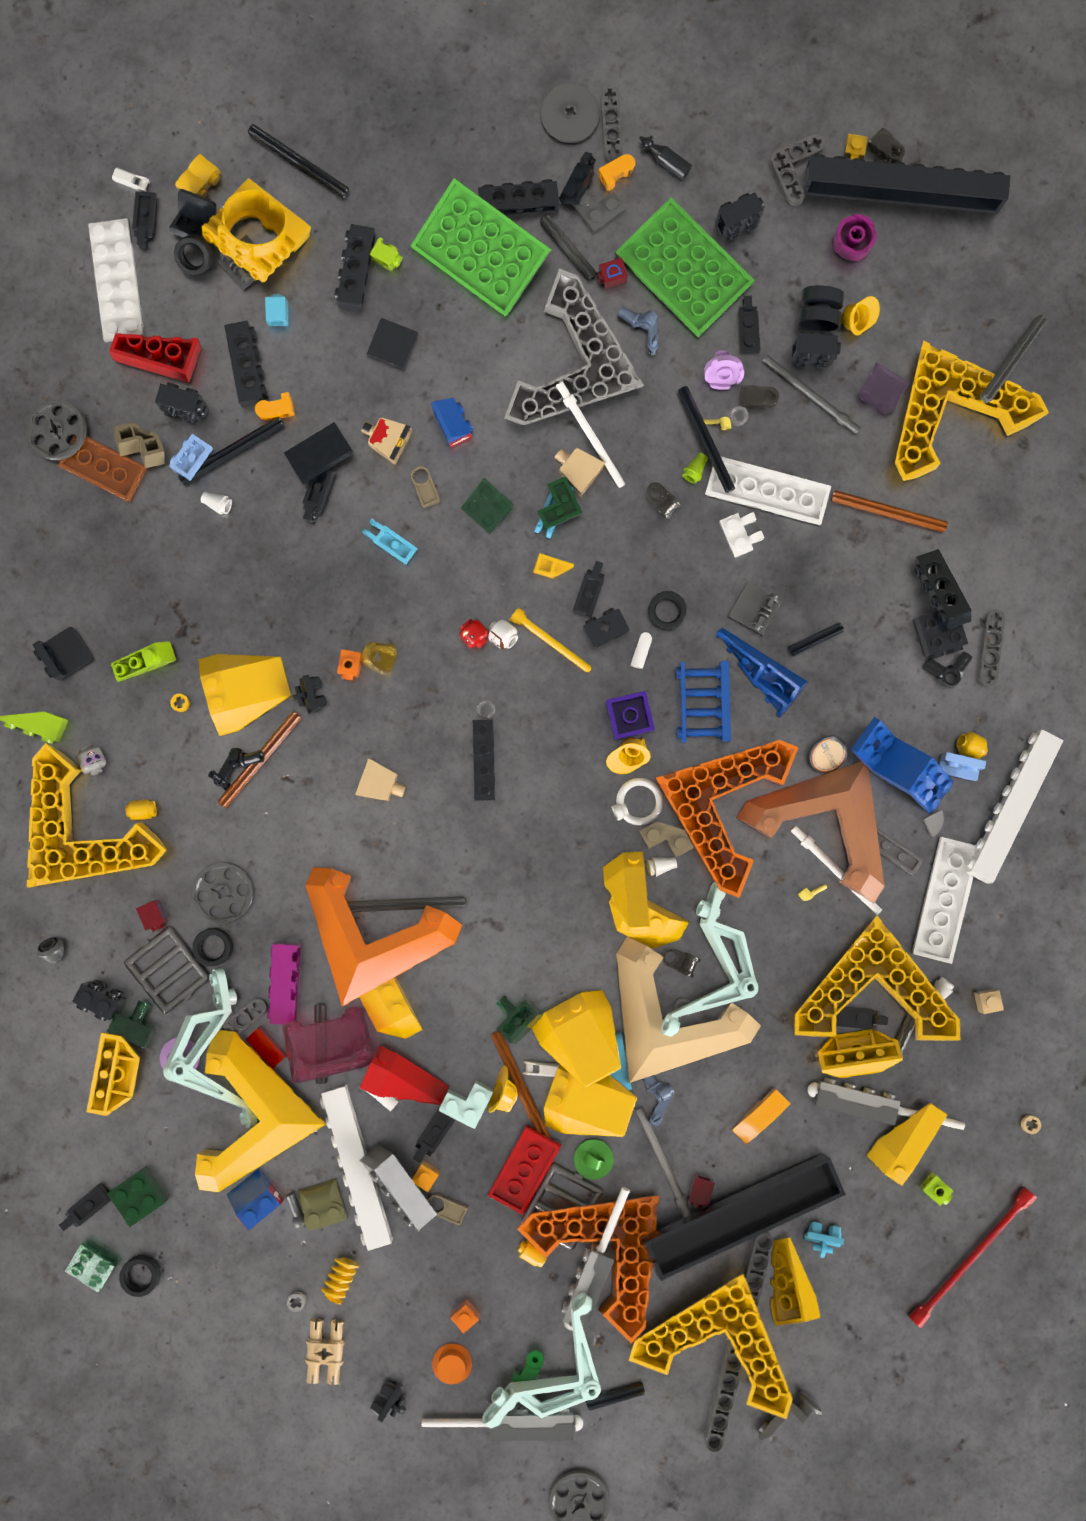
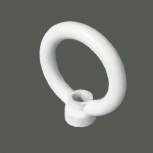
(621, 811)

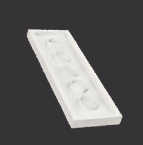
(116, 278)
(772, 491)
(944, 901)

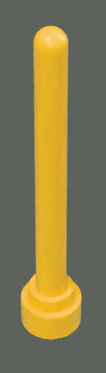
(520, 618)

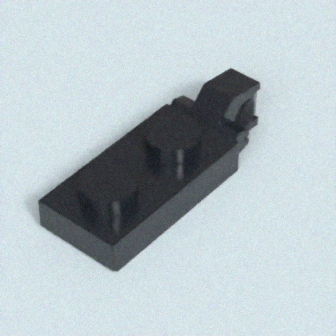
(578, 180)
(144, 217)
(748, 327)
(316, 495)
(589, 591)
(860, 1018)
(433, 1135)
(86, 1207)

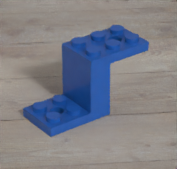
(902, 765)

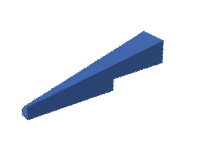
(774, 680)

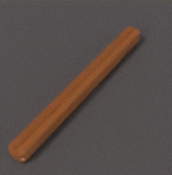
(889, 511)
(267, 749)
(519, 1082)

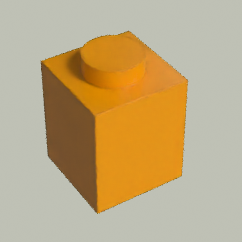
(425, 1175)

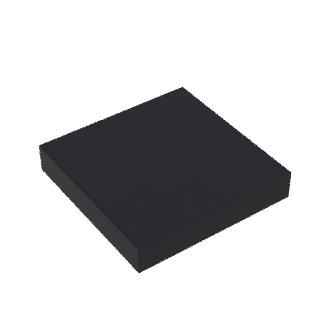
(392, 343)

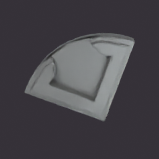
(934, 822)

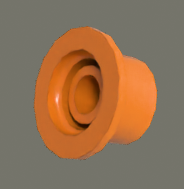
(452, 1363)

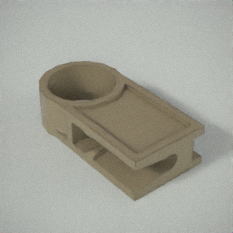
(426, 491)
(452, 1210)

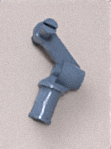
(647, 321)
(663, 1094)

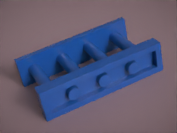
(722, 711)

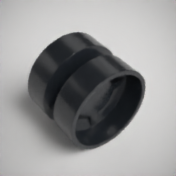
(821, 308)

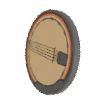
(828, 754)

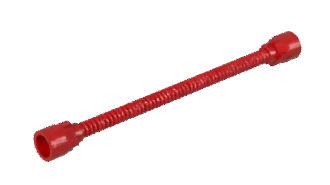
(922, 1313)

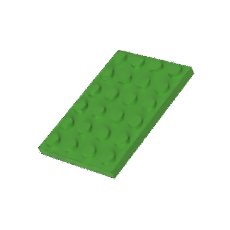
(480, 247)
(684, 267)

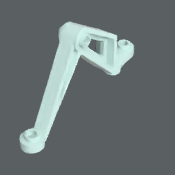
(741, 985)
(185, 1073)
(584, 1382)

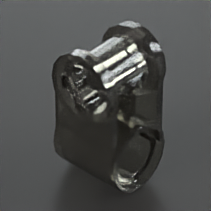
(886, 146)
(755, 397)
(663, 501)
(683, 962)

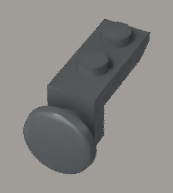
(801, 1410)

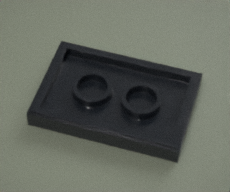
(318, 453)

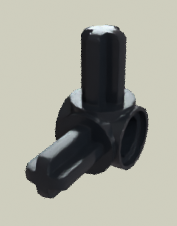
(957, 669)

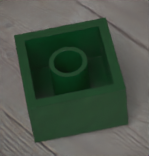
(137, 1196)

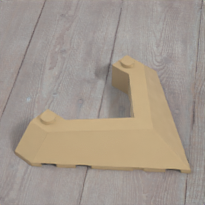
(645, 1045)

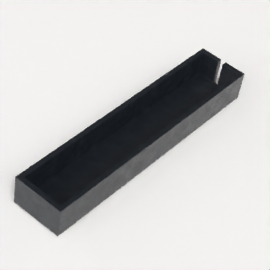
(906, 183)
(743, 1216)

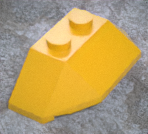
(664, 926)
(391, 1010)
(859, 1053)
(113, 1074)

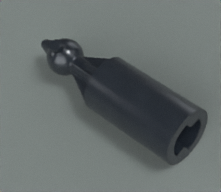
(667, 158)

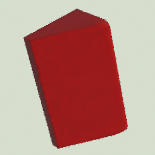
(266, 1047)

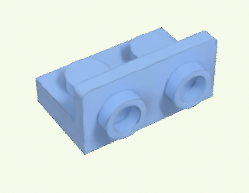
(190, 457)
(961, 766)

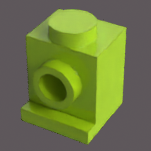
(385, 255)
(930, 1187)

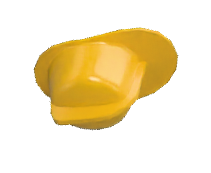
(861, 315)
(628, 756)
(504, 1093)

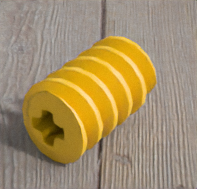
(340, 1279)

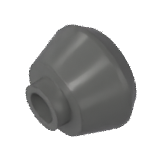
(51, 950)

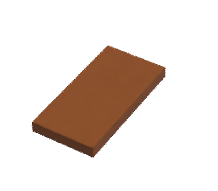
(105, 468)

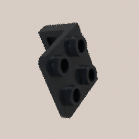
(192, 214)
(62, 653)

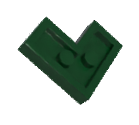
(565, 504)

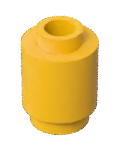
(141, 809)
(530, 1254)

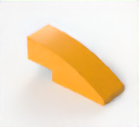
(761, 1116)

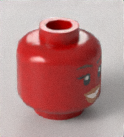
(473, 633)

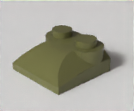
(322, 1204)

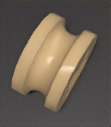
(1032, 1130)

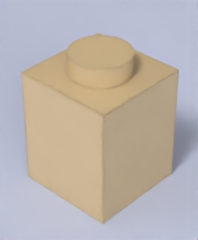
(988, 1001)

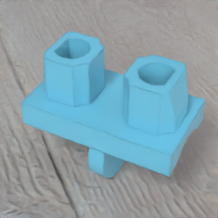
(832, 1239)

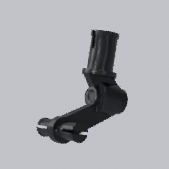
(235, 759)

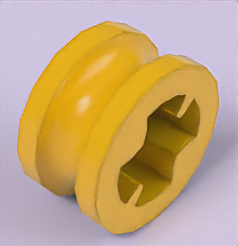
(185, 706)

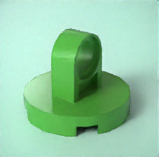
(593, 1159)

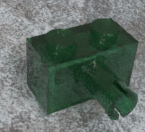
(518, 1020)
(132, 1027)

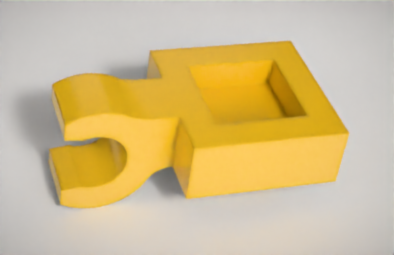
(855, 146)

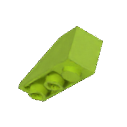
(143, 660)
(41, 723)

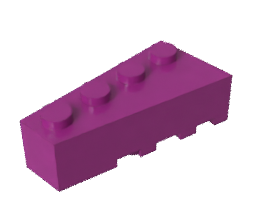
(284, 982)

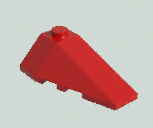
(401, 1079)

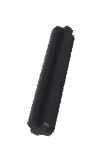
(816, 639)
(616, 1396)

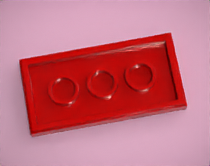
(524, 1170)

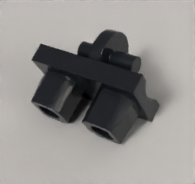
(307, 685)
(382, 1408)

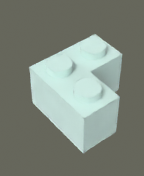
(467, 1109)

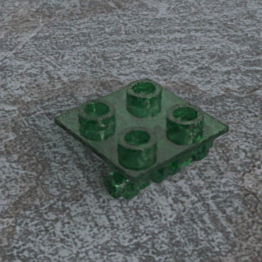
(487, 505)
(91, 1267)

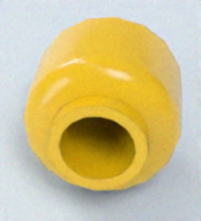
(972, 745)

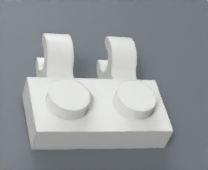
(736, 534)

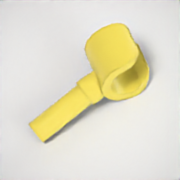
(724, 422)
(806, 895)

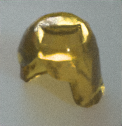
(387, 657)

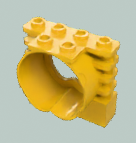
(254, 202)

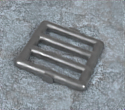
(179, 947)
(546, 1186)

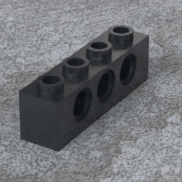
(527, 189)
(355, 236)
(235, 334)
(934, 563)
(483, 760)

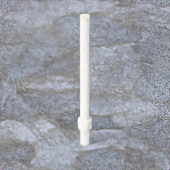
(570, 401)
(808, 843)

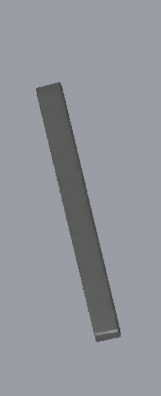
(735, 1369)

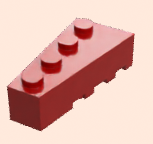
(159, 355)

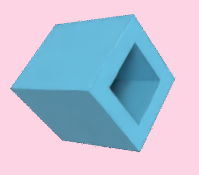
(276, 310)

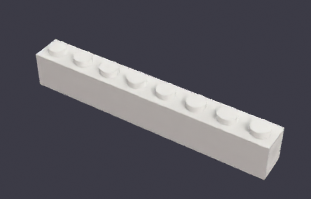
(1014, 806)
(351, 1149)

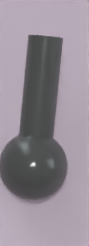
(298, 1219)

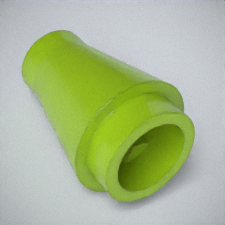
(694, 470)

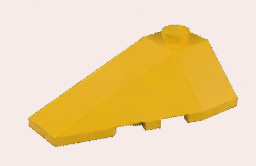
(904, 1146)

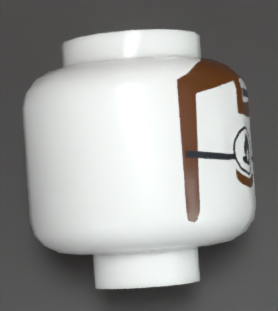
(502, 634)

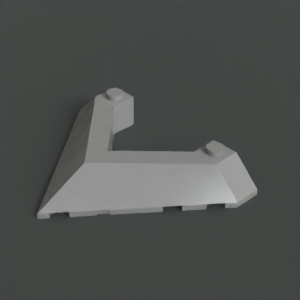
(605, 366)

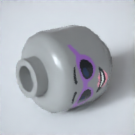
(91, 760)

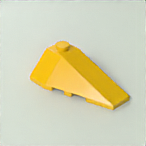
(627, 885)
(792, 1292)

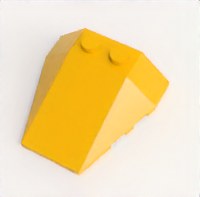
(241, 688)
(581, 1036)
(592, 1110)

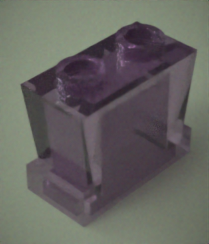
(883, 389)

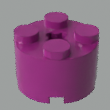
(851, 248)

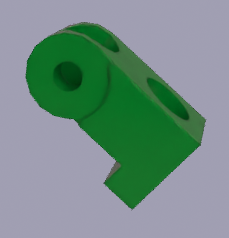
(531, 1367)

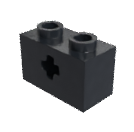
(600, 637)

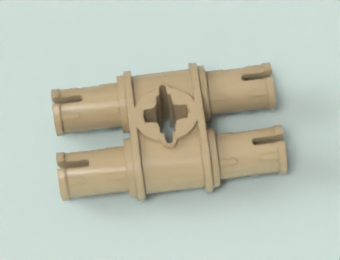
(333, 1346)

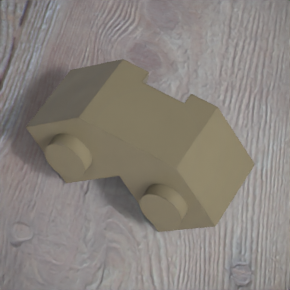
(133, 439)
(675, 837)

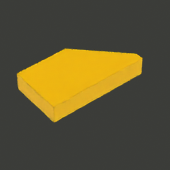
(551, 566)

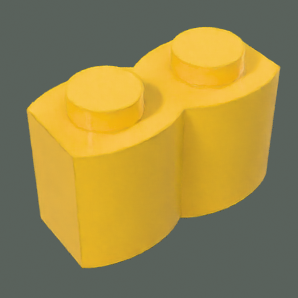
(199, 176)

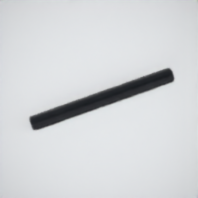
(298, 160)
(706, 439)
(236, 447)

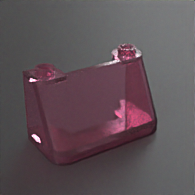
(328, 1046)

